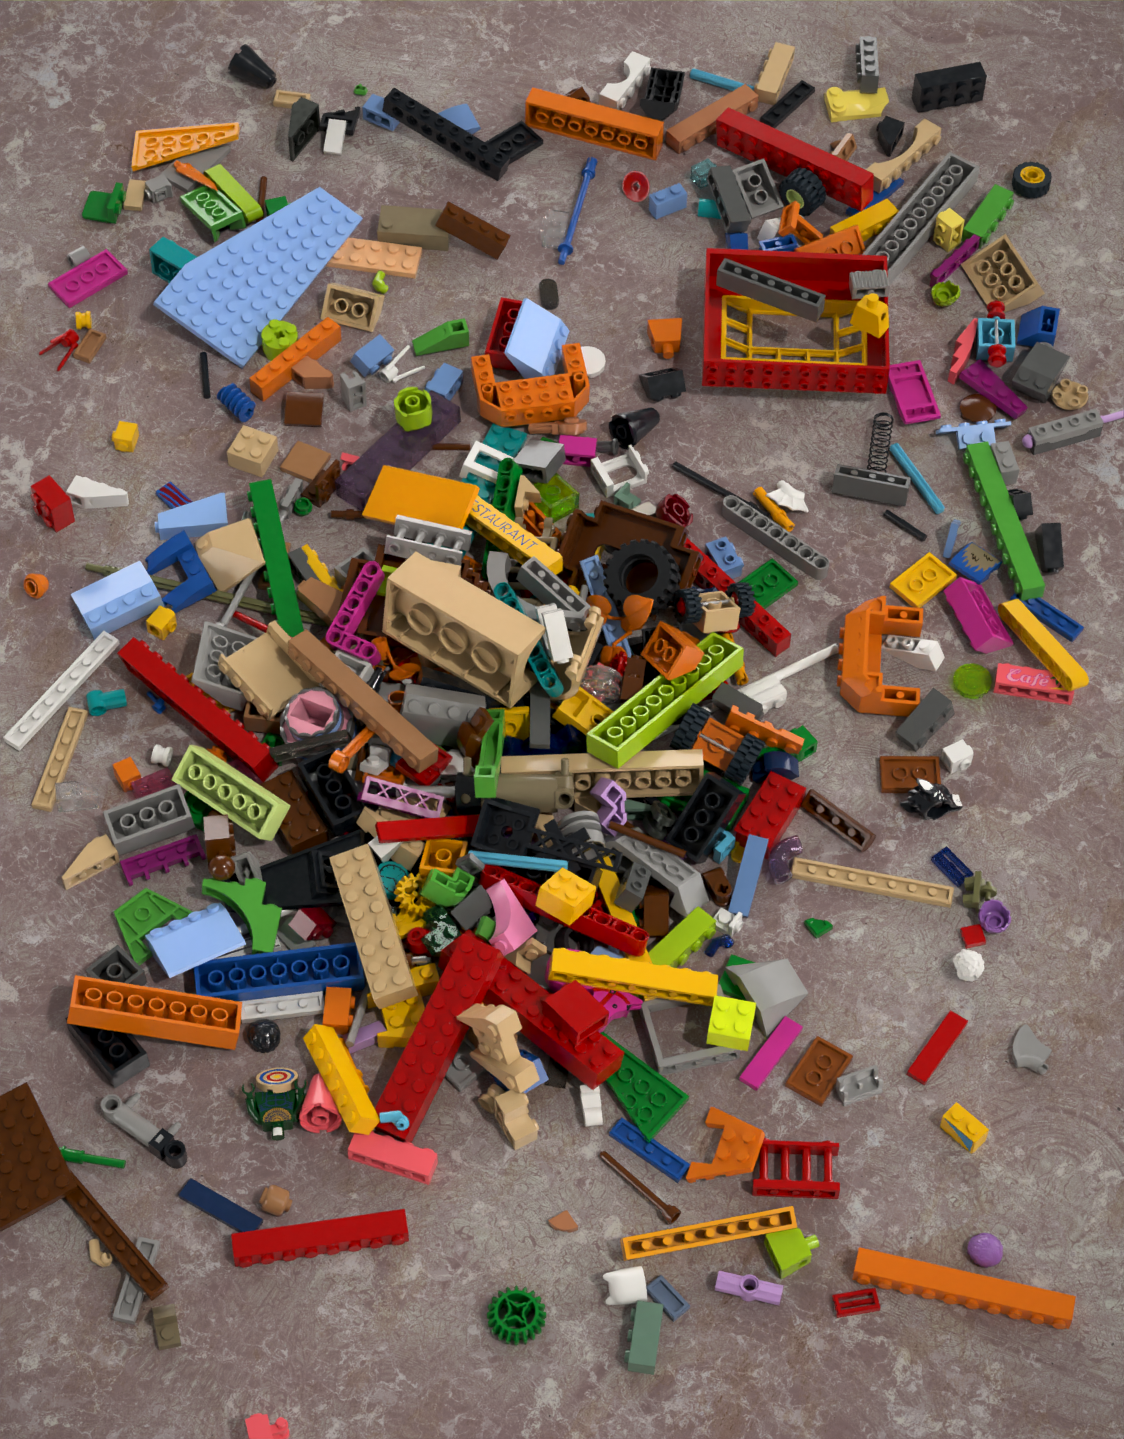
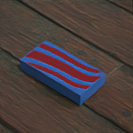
(172, 496)

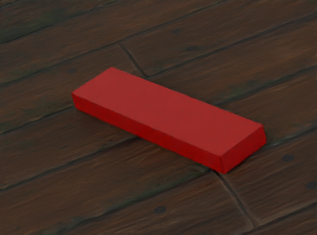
(937, 1047)

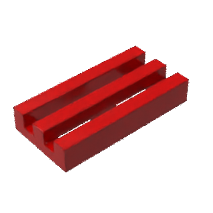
(858, 1310)

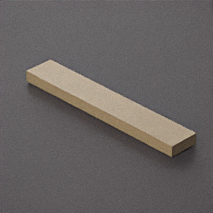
(60, 758)

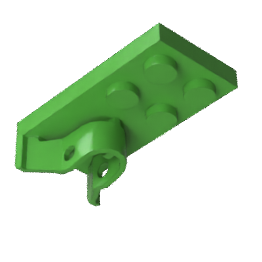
(213, 210)

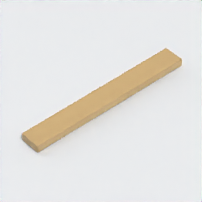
(872, 882)

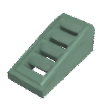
(636, 810)

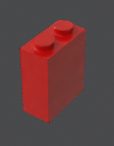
(575, 1012)

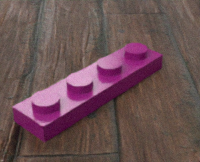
(951, 264)

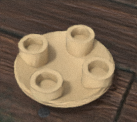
(1069, 395)

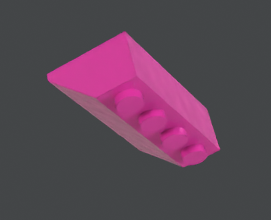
(977, 616)

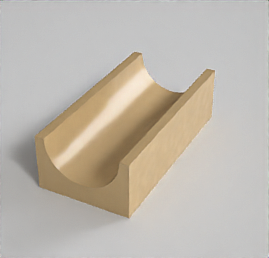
(461, 628)

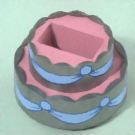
(314, 714)

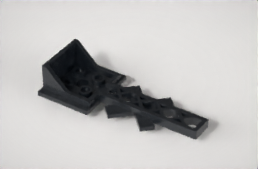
(501, 814)

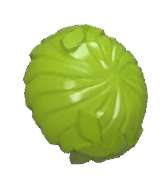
(945, 293)

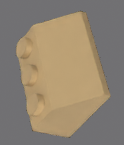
(352, 306)

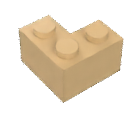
(514, 1120)

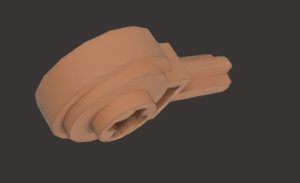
(569, 426)

